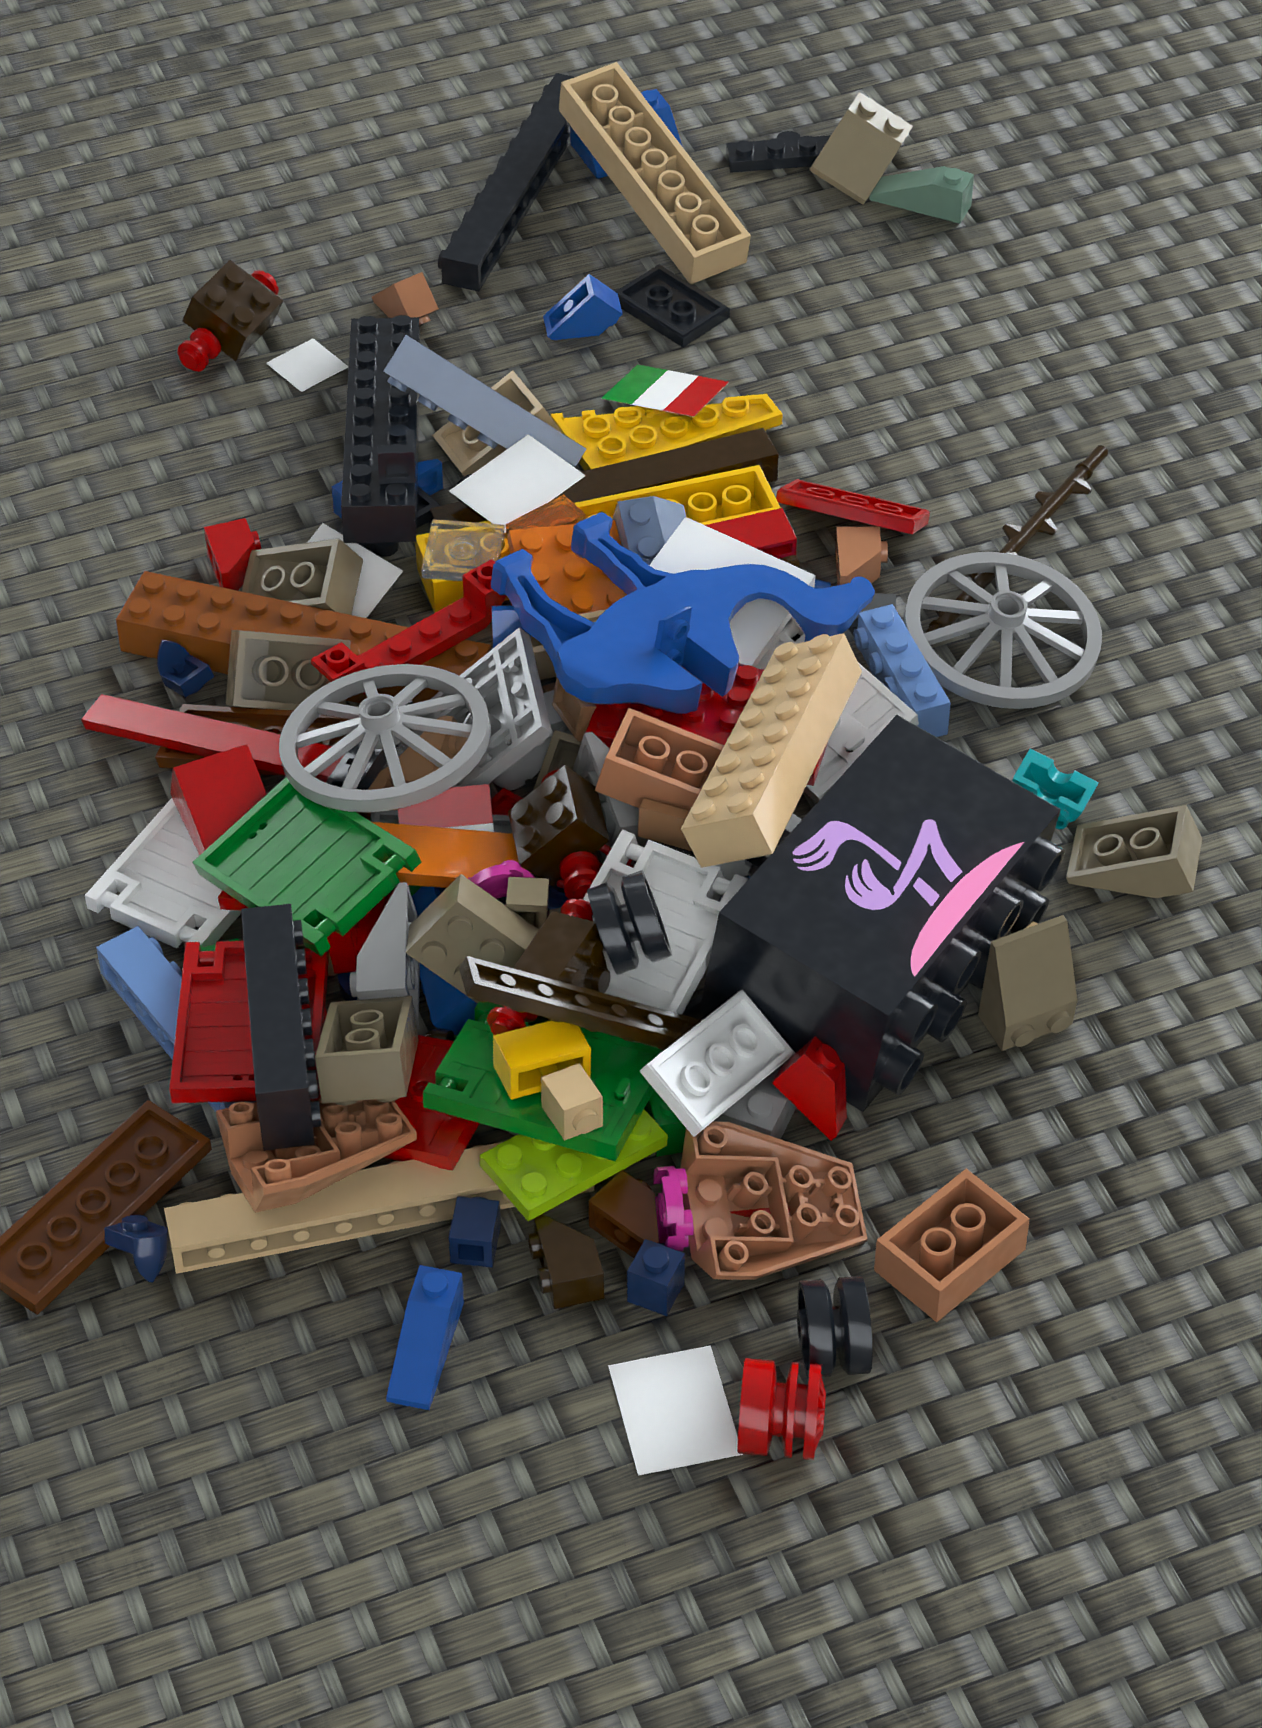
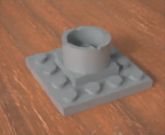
(516, 713)

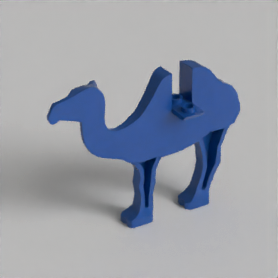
(662, 622)

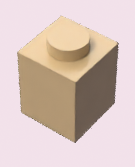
(572, 1101)

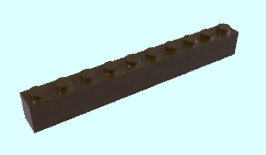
(662, 468)

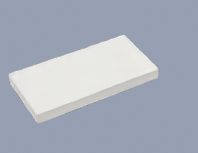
(717, 1062)

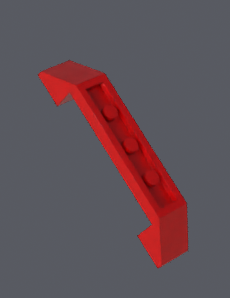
(425, 637)

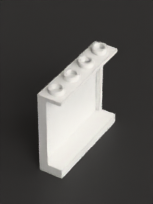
(703, 548)

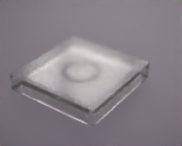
(460, 547)

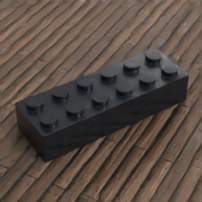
(280, 1027)

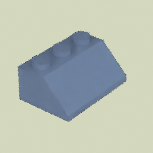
(647, 524)

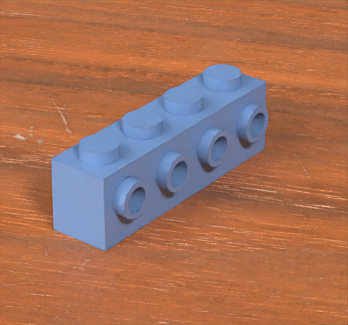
(902, 667)

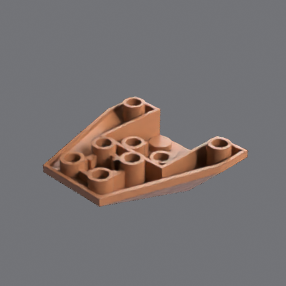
(344, 1144)
(749, 1170)

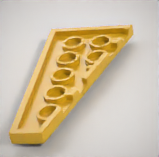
(647, 431)

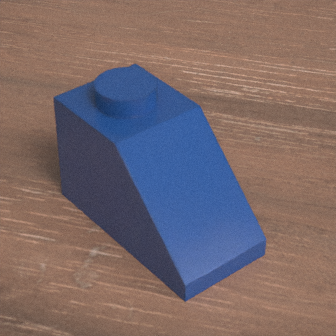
(583, 311)

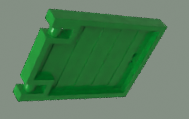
(307, 856)
(473, 1091)

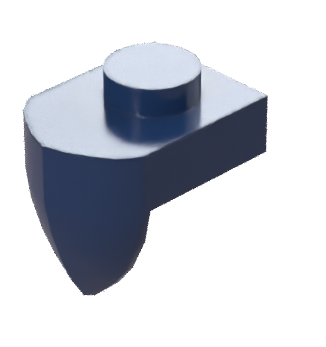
(181, 670)
(144, 1240)

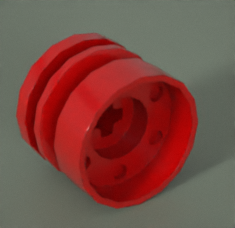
(780, 1409)

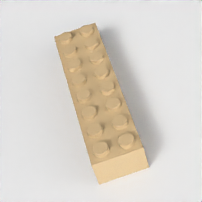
(654, 173)
(772, 751)

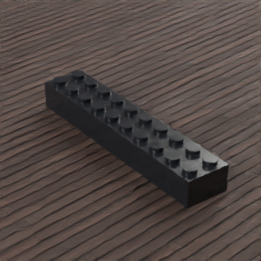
(377, 416)

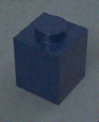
(474, 1231)
(655, 1277)

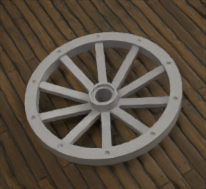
(1005, 619)
(382, 724)

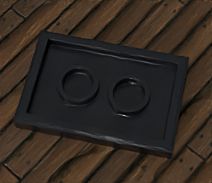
(671, 305)

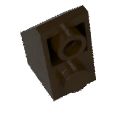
(568, 1262)

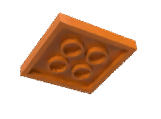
(562, 573)

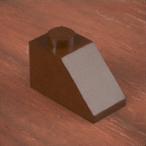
(625, 1213)

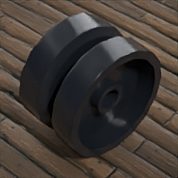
(630, 922)
(837, 1326)

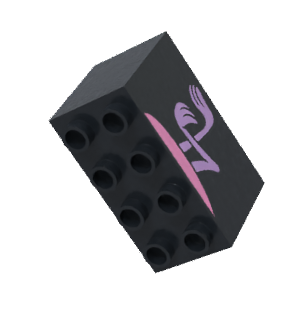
(886, 906)

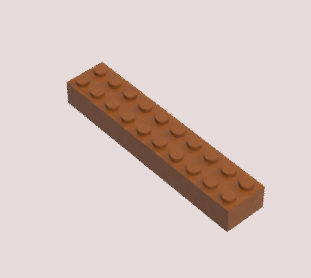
(204, 615)

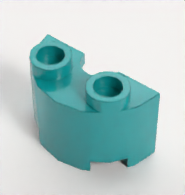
(1062, 790)

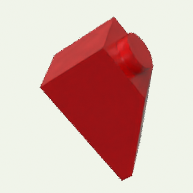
(229, 551)
(816, 1086)

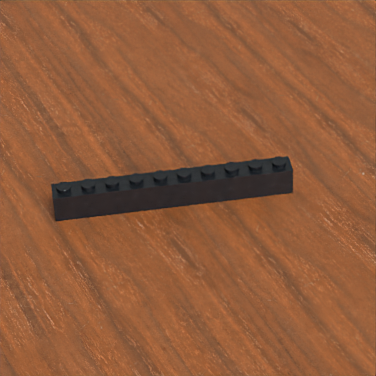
(507, 193)

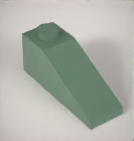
(932, 192)

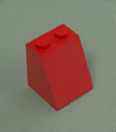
(216, 793)

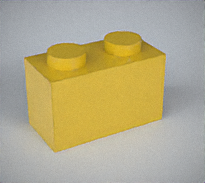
(537, 1051)

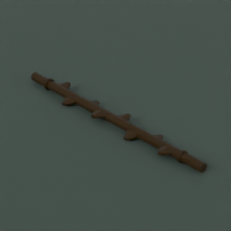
(1039, 522)

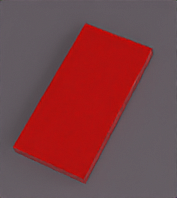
(853, 506)

